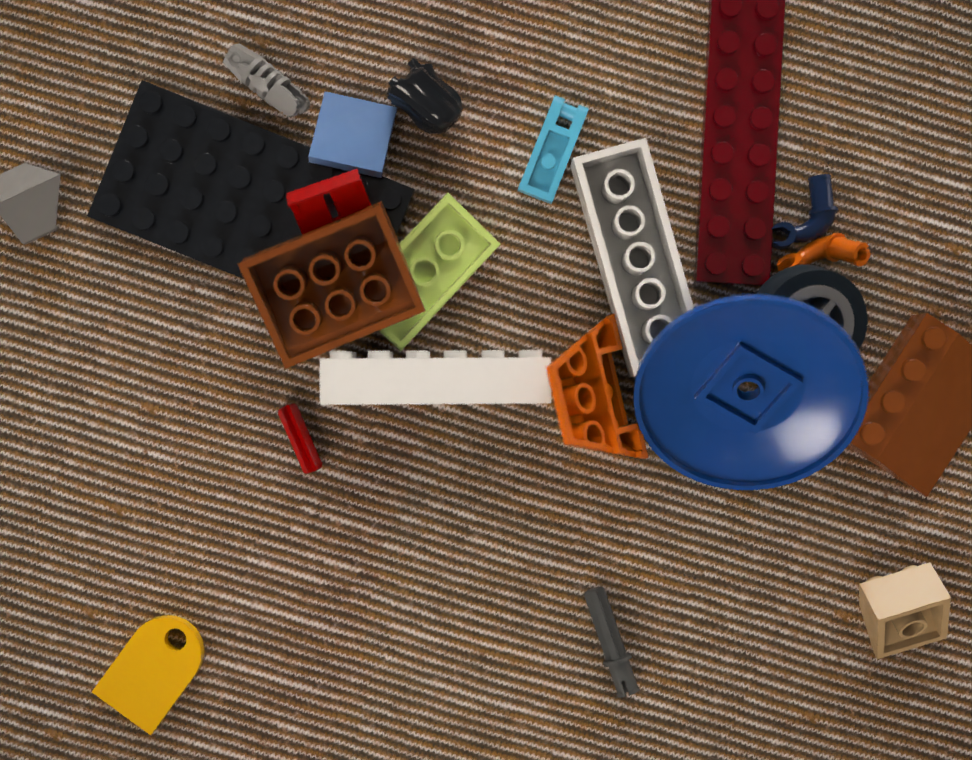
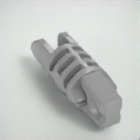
(266, 81)

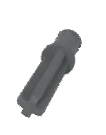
(611, 642)

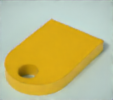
(152, 672)

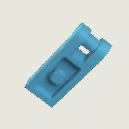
(552, 151)

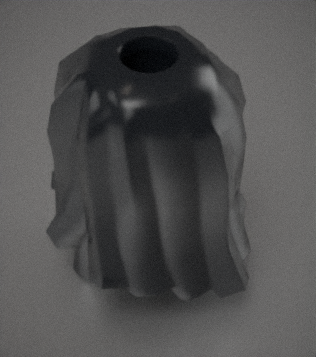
(426, 98)

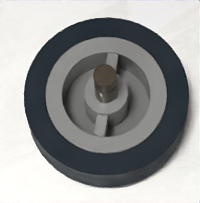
(824, 291)

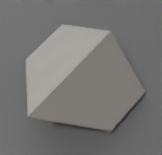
(29, 201)

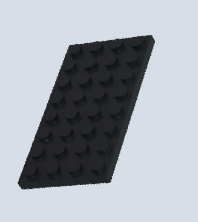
(213, 181)

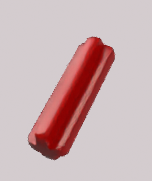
(300, 438)

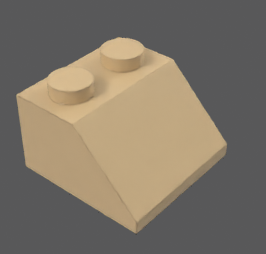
(904, 609)

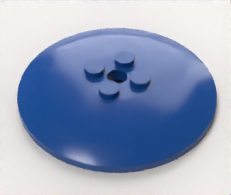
(784, 430)

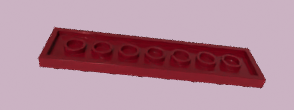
(739, 142)

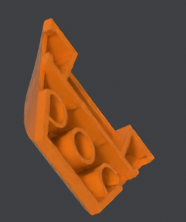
(590, 395)

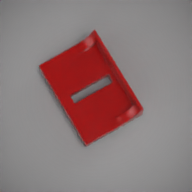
(310, 205)

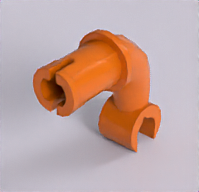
(832, 247)

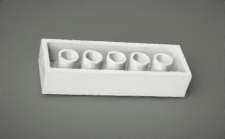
(632, 243)
(434, 380)

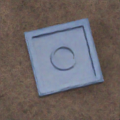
(352, 134)

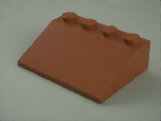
(332, 285)
(918, 404)

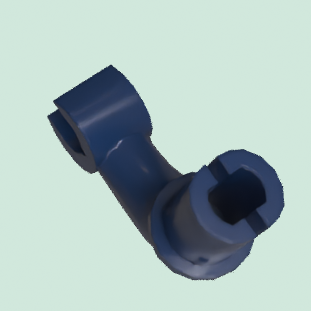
(821, 215)

